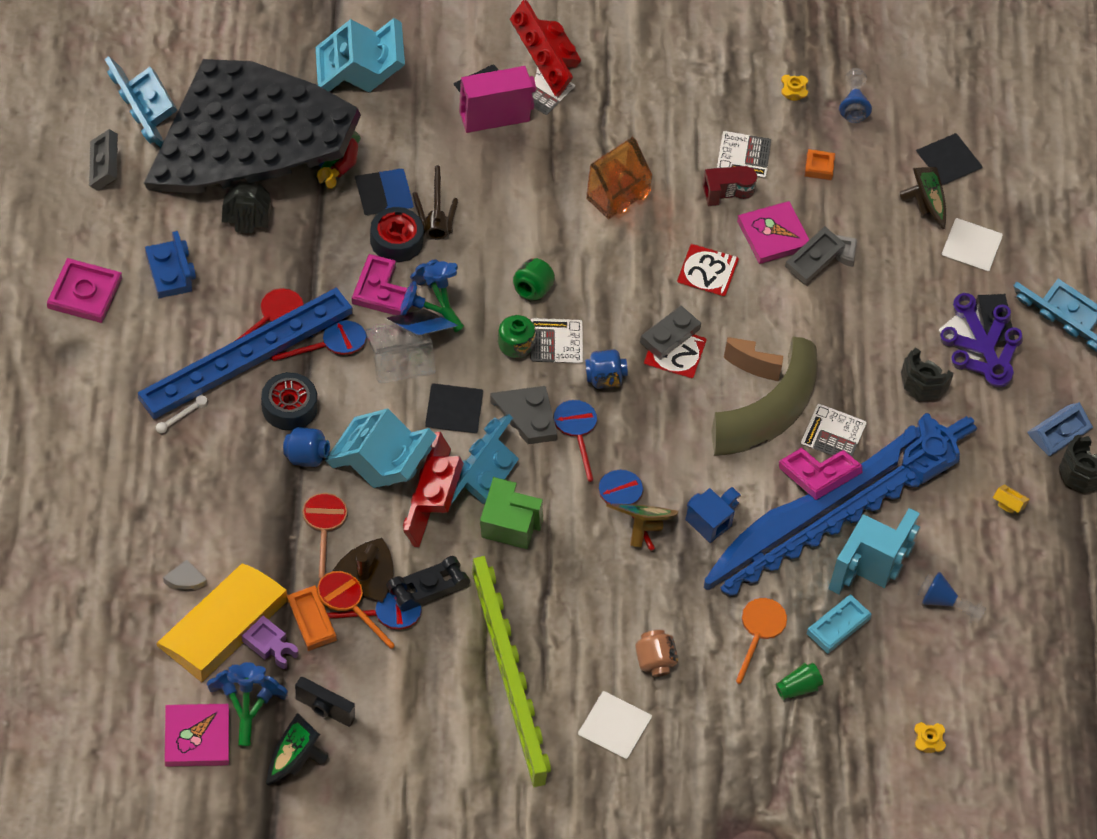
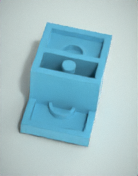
(360, 55)
(381, 448)
(875, 551)

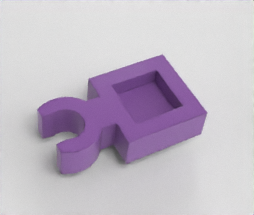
(268, 639)

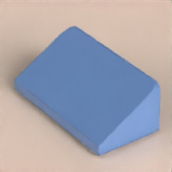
(1060, 428)

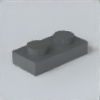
(103, 159)
(815, 255)
(670, 332)

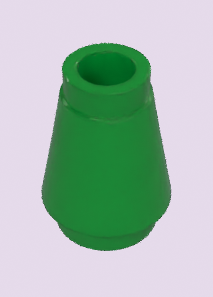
(800, 682)

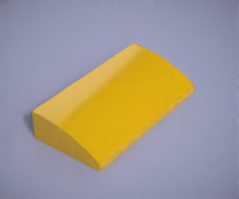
(217, 623)

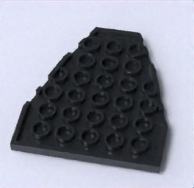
(250, 126)

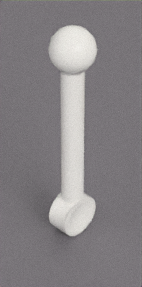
(201, 402)

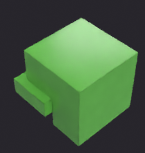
(510, 515)

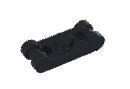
(428, 584)

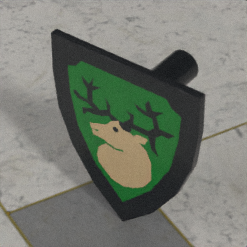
(294, 750)

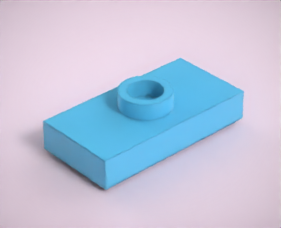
(839, 623)

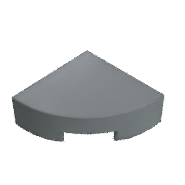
(847, 255)
(185, 577)

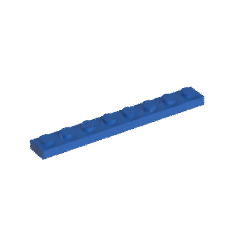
(244, 353)

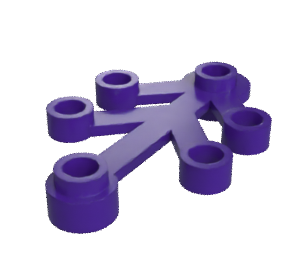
(984, 343)

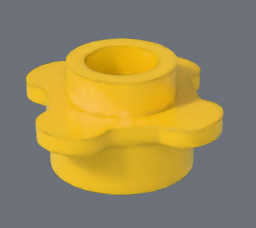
(794, 87)
(929, 745)

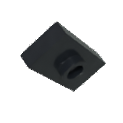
(986, 306)
(325, 701)

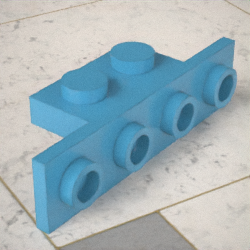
(146, 96)
(1066, 306)
(487, 460)

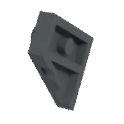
(529, 411)

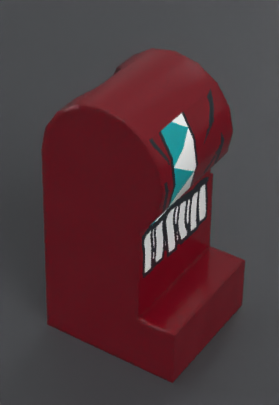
(728, 183)

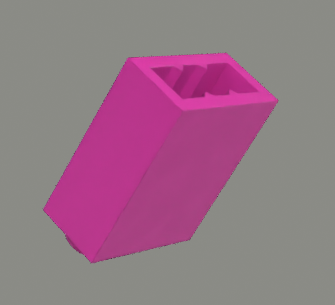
(496, 99)

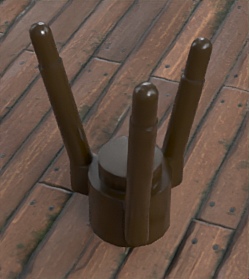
(436, 224)

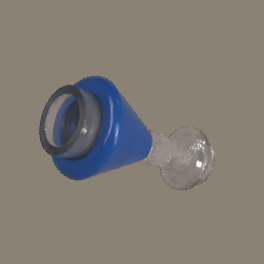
(855, 106)
(939, 592)

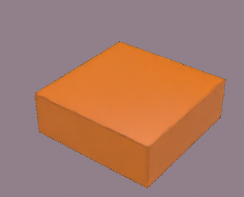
(819, 164)

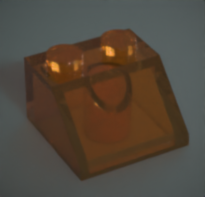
(619, 179)

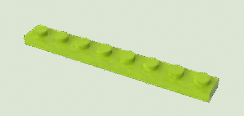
(514, 681)

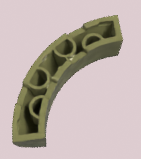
(773, 414)

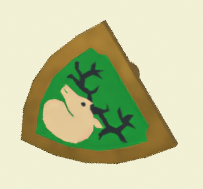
(645, 519)

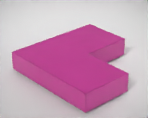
(374, 286)
(819, 477)

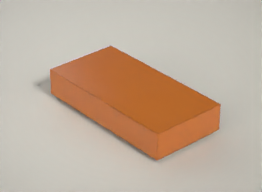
(311, 618)

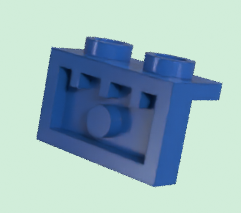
(170, 267)

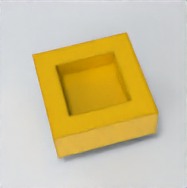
(1010, 499)

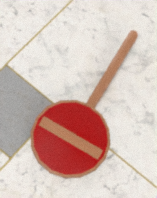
(324, 513)

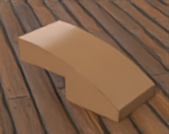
(743, 355)

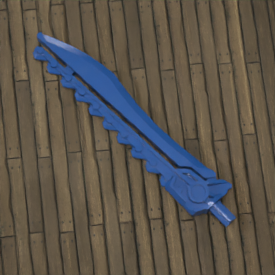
(927, 453)

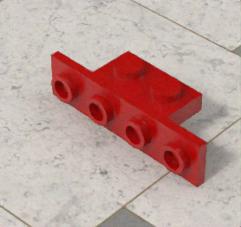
(547, 46)
(434, 489)

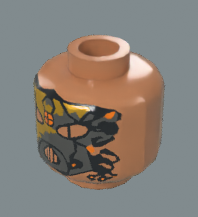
(656, 652)

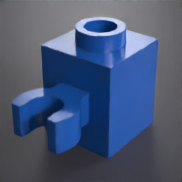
(712, 514)

